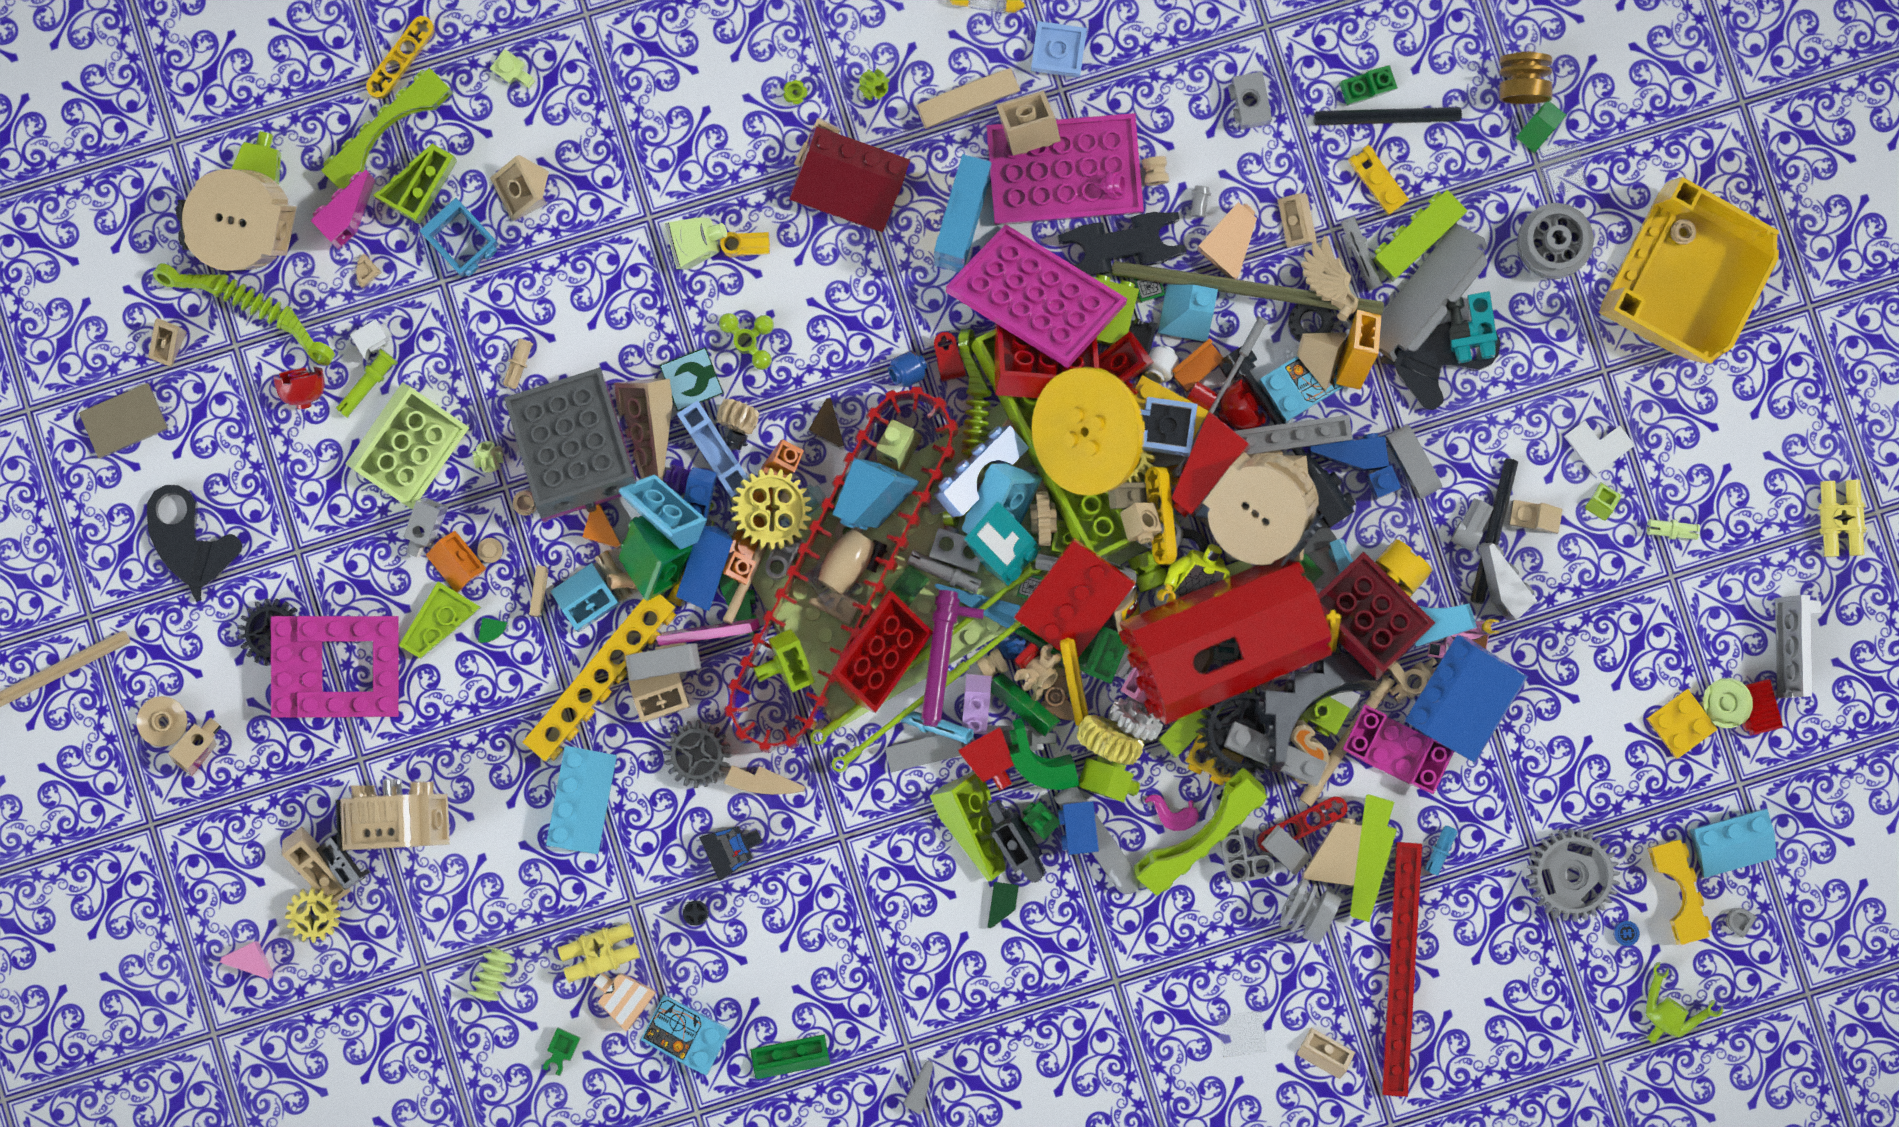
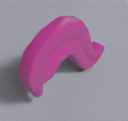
(1174, 821)

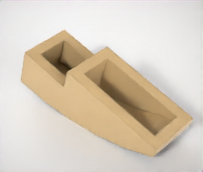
(762, 782)

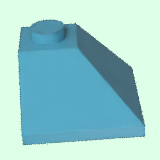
(1187, 311)

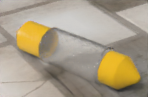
(991, 5)

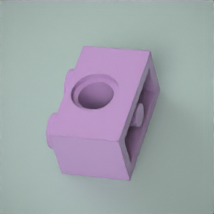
(976, 703)

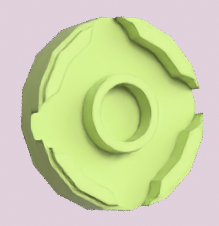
(1727, 703)

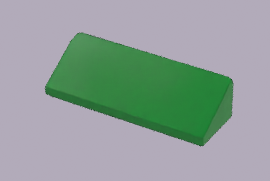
(1023, 705)
(790, 1056)

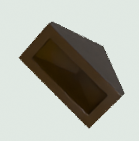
(826, 425)

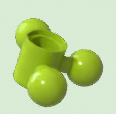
(763, 325)

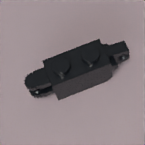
(1016, 842)

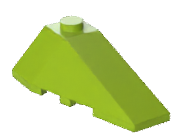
(965, 813)

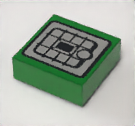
(1149, 290)
(1028, 586)

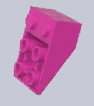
(343, 215)

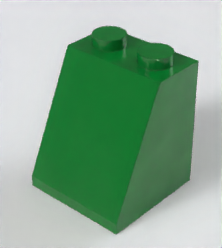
(651, 558)

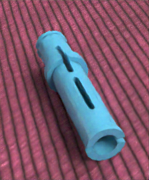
(960, 733)

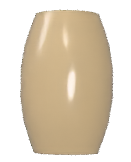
(846, 562)

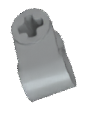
(785, 556)

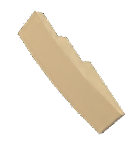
(967, 98)

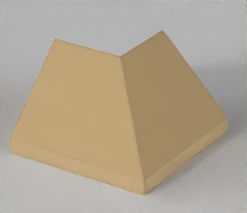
(520, 186)

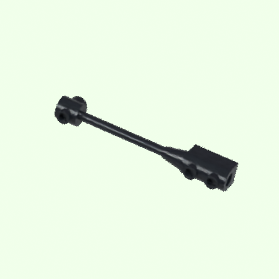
(1331, 500)

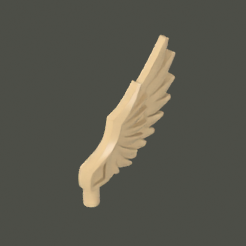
(1329, 278)

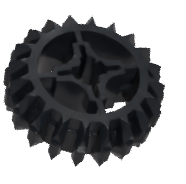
(250, 635)

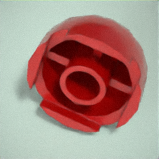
(300, 386)
(1240, 407)

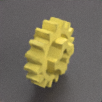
(323, 914)

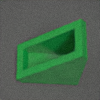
(1541, 126)

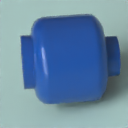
(907, 369)

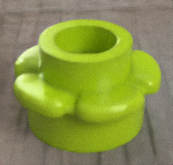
(790, 87)

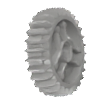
(1591, 871)

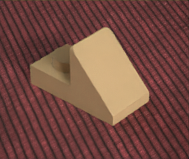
(1535, 516)

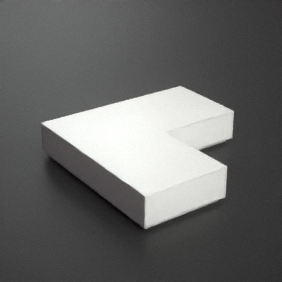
(1598, 453)

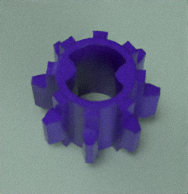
(677, 478)

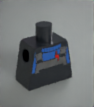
(730, 849)

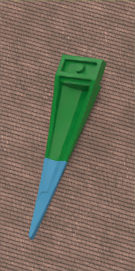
(1098, 658)

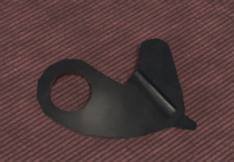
(1422, 368)
(178, 547)

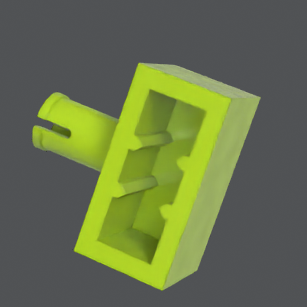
(788, 661)
(1326, 715)
(1108, 779)

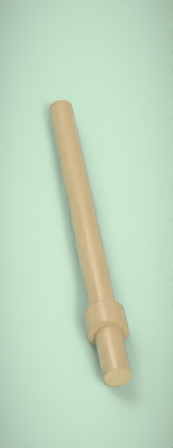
(757, 556)

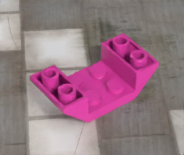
(1398, 750)

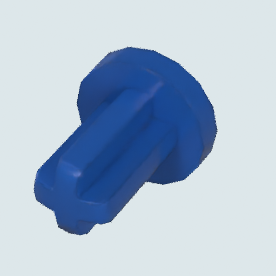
(1011, 647)

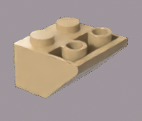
(659, 696)

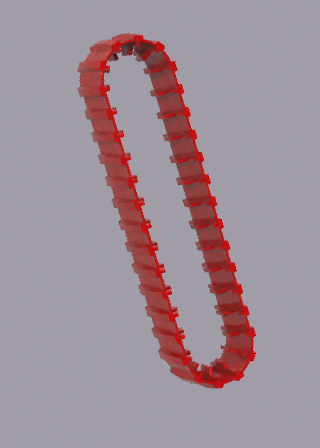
(862, 438)

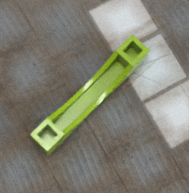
(422, 95)
(1164, 865)

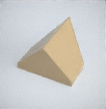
(1321, 354)

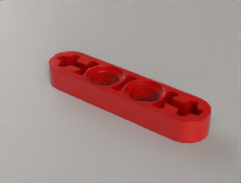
(1301, 823)

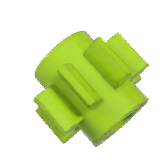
(873, 84)

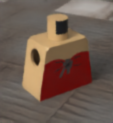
(189, 756)

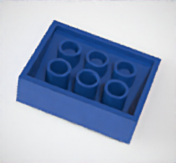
(1466, 698)

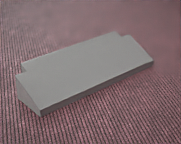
(1436, 282)

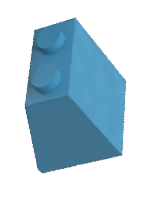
(872, 494)

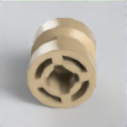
(1155, 170)
(992, 664)

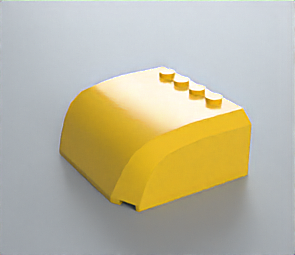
(1698, 292)

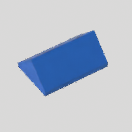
(705, 567)

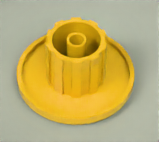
(1087, 431)

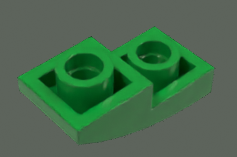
(1368, 85)

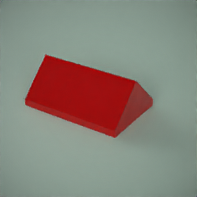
(1125, 358)

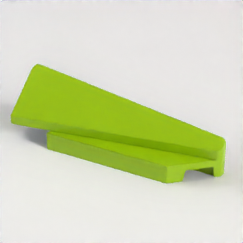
(1373, 855)

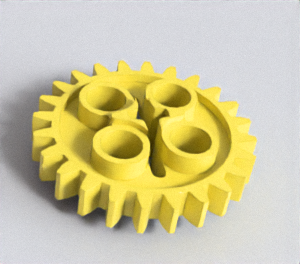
(748, 508)

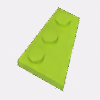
(437, 619)

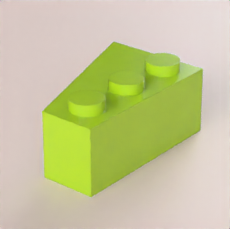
(418, 184)

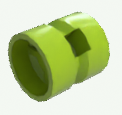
(1148, 571)

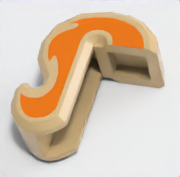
(1303, 740)

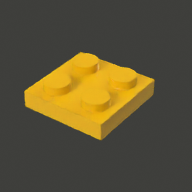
(1681, 723)

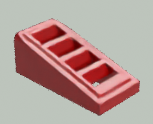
(1027, 656)

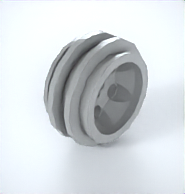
(1535, 257)

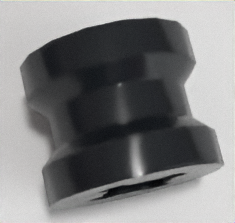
(693, 915)

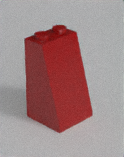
(1209, 460)

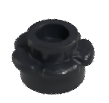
(736, 440)

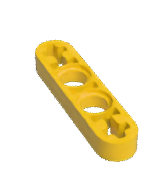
(404, 60)
(1156, 479)

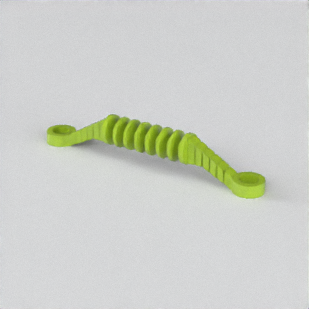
(218, 284)
(978, 389)

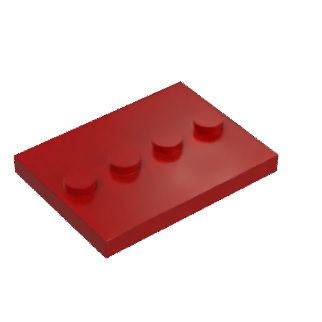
(1074, 597)

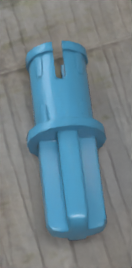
(1441, 850)

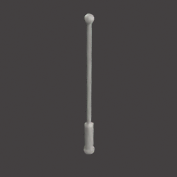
(1244, 352)

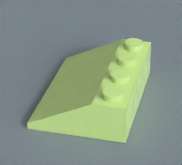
(407, 445)

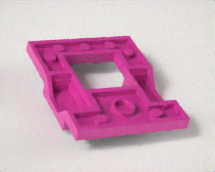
(298, 666)

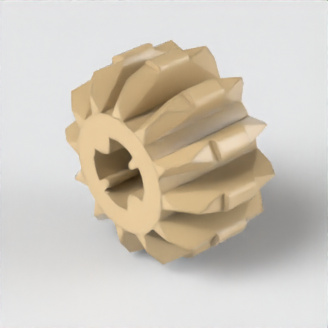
(737, 416)

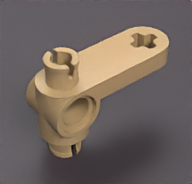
(1421, 670)

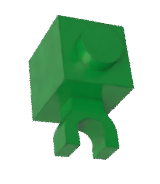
(1040, 819)

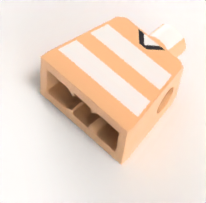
(623, 998)

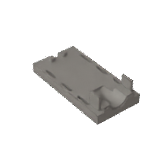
(1794, 645)

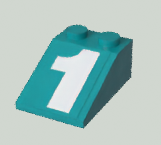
(1002, 544)

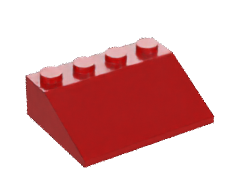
(1026, 370)
(881, 653)

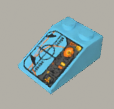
(1295, 389)
(685, 1035)

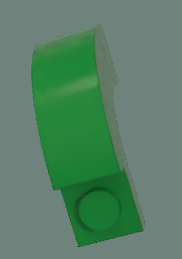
(1043, 772)

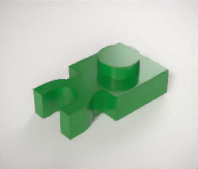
(563, 1047)

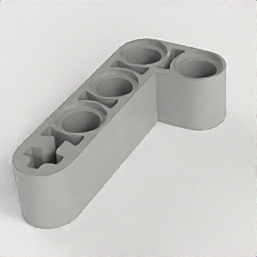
(1240, 856)

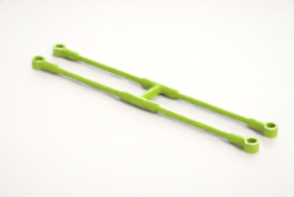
(921, 656)

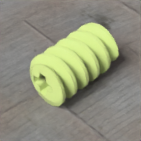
(492, 974)

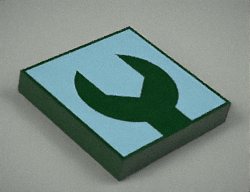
(692, 379)

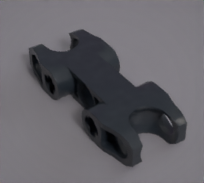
(1140, 241)

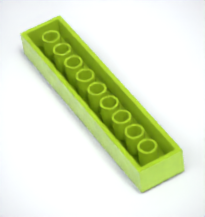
(1085, 515)

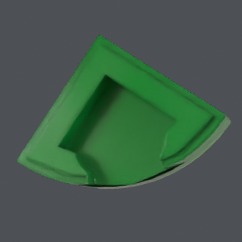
(491, 630)

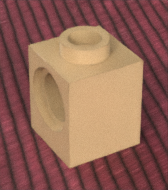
(1141, 522)

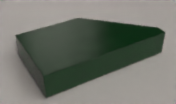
(1002, 902)

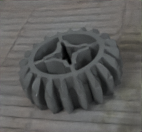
(676, 746)

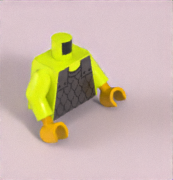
(1194, 572)

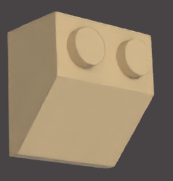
(1028, 123)

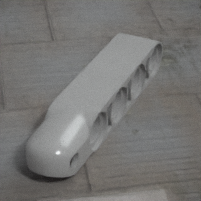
(1109, 855)

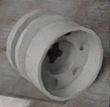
(1310, 911)

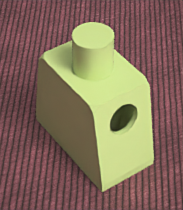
(898, 445)

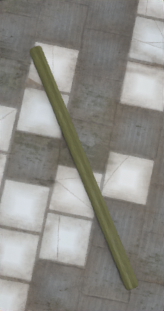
(1235, 286)

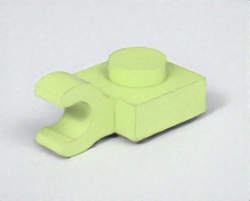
(510, 68)

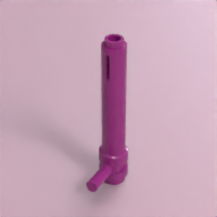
(944, 619)

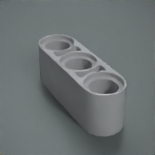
(1413, 461)
(663, 662)

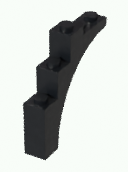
(1301, 691)

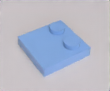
(1058, 49)

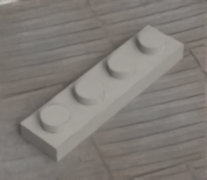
(1254, 745)

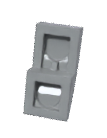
(1286, 850)

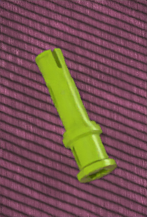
(373, 374)

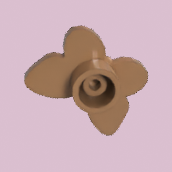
(1056, 699)

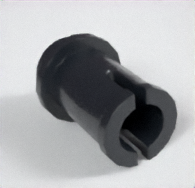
(879, 549)

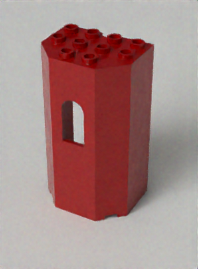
(1264, 607)

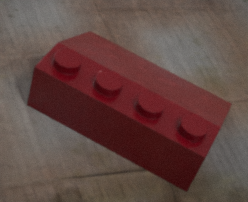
(849, 179)
(1375, 614)

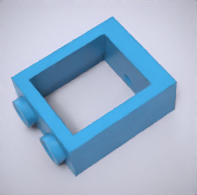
(441, 220)

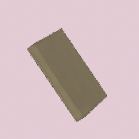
(123, 420)

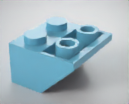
(584, 597)

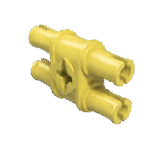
(1832, 527)
(589, 945)

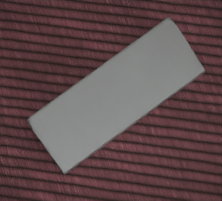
(921, 752)

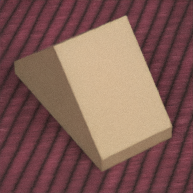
(165, 342)

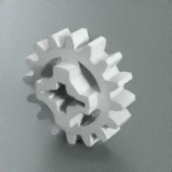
(1135, 719)

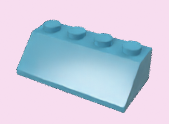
(581, 800)

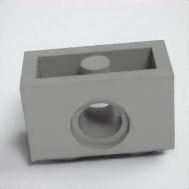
(1254, 86)

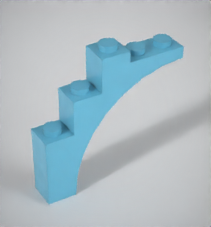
(1447, 620)

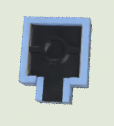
(1168, 426)

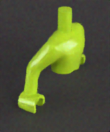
(1669, 1014)

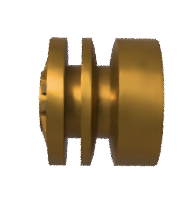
(1525, 73)

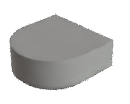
(1740, 921)

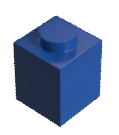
(1383, 482)

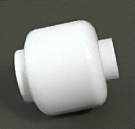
(1164, 362)

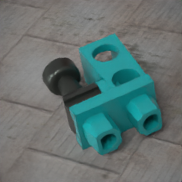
(1474, 333)

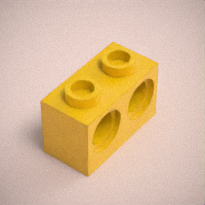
(1206, 767)

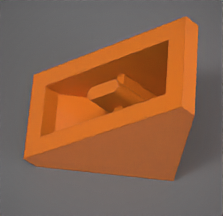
(600, 530)

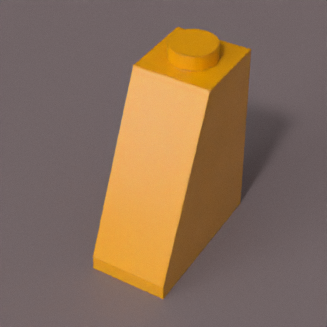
(1359, 350)

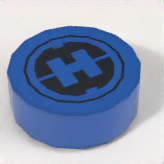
(1626, 933)

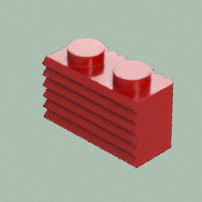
(1765, 711)

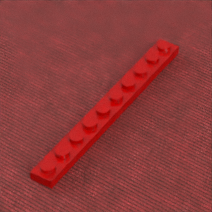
(1402, 969)

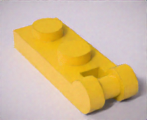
(1378, 180)

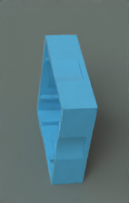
(962, 213)

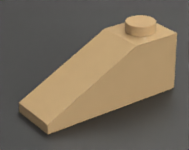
(301, 853)

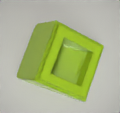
(1603, 501)

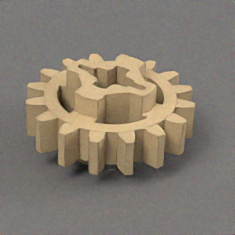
(1043, 518)

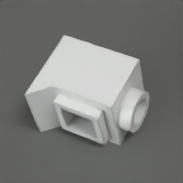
(371, 338)

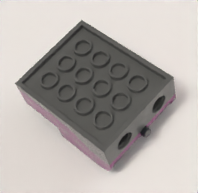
(570, 444)

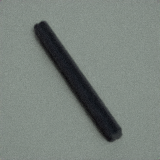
(1379, 116)
(1495, 524)

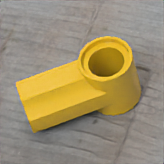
(748, 244)

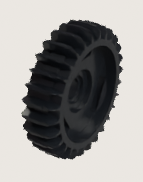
(1216, 732)

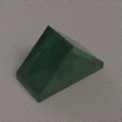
(909, 585)

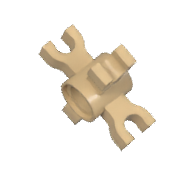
(1041, 672)

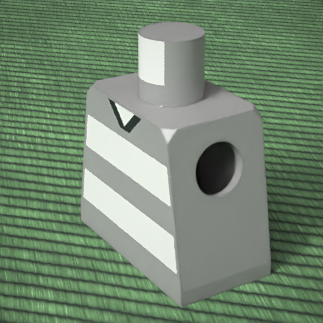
(429, 516)

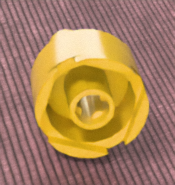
(1404, 566)

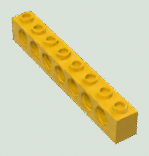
(537, 738)

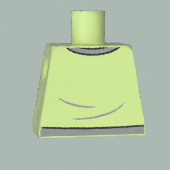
(694, 240)

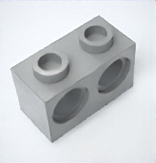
(955, 556)

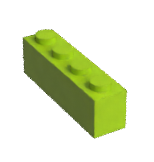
(1419, 235)

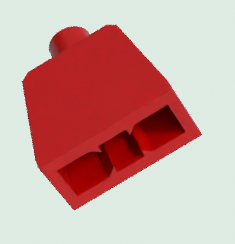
(989, 758)

